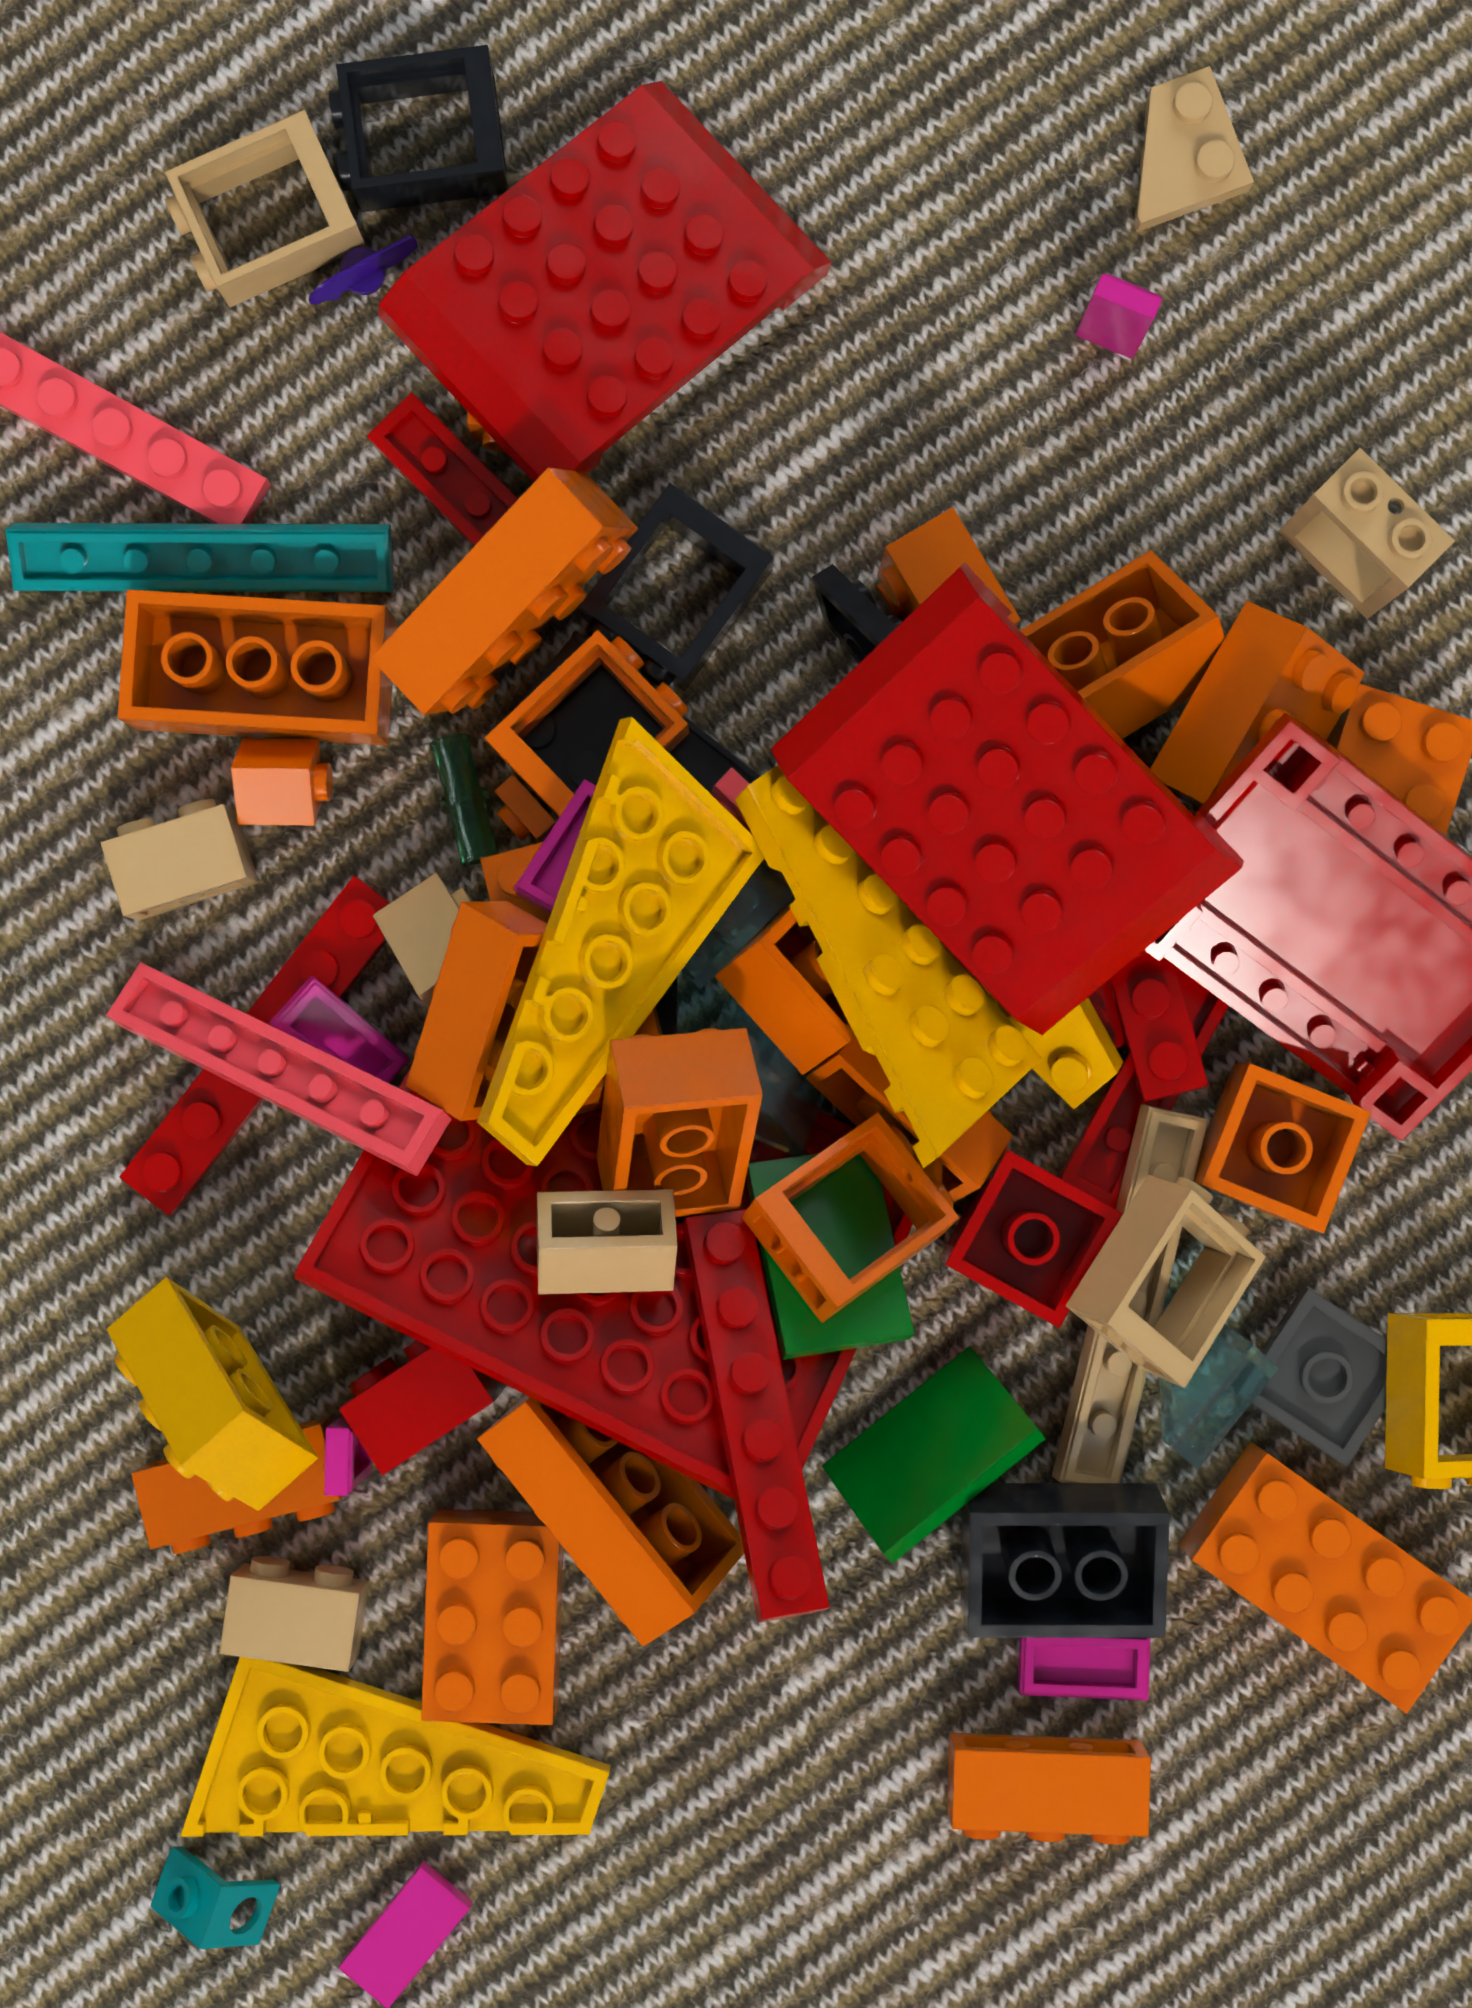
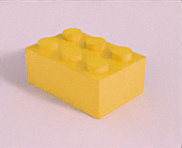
(209, 1396)

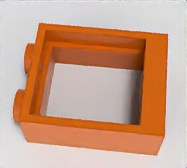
(623, 665)
(800, 1251)

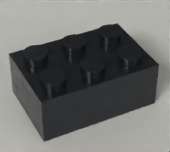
(1065, 1561)

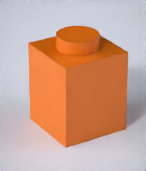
(280, 781)

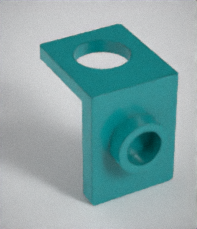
(202, 1902)

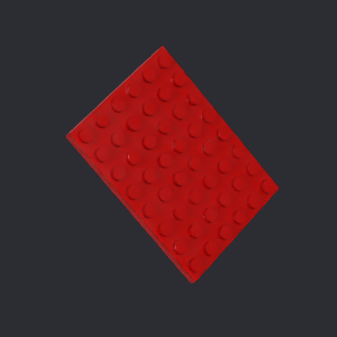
(458, 1271)

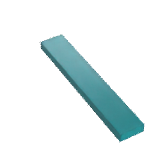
(200, 557)

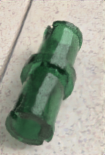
(464, 798)

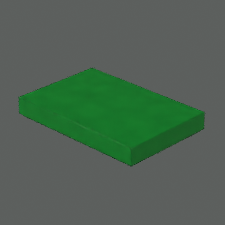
(854, 1227)
(932, 1454)

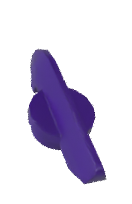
(363, 270)

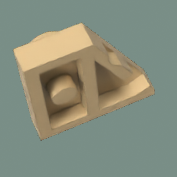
(1188, 151)

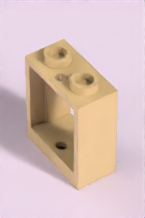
(238, 164)
(1357, 539)
(1202, 1300)

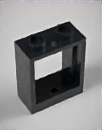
(412, 77)
(712, 537)

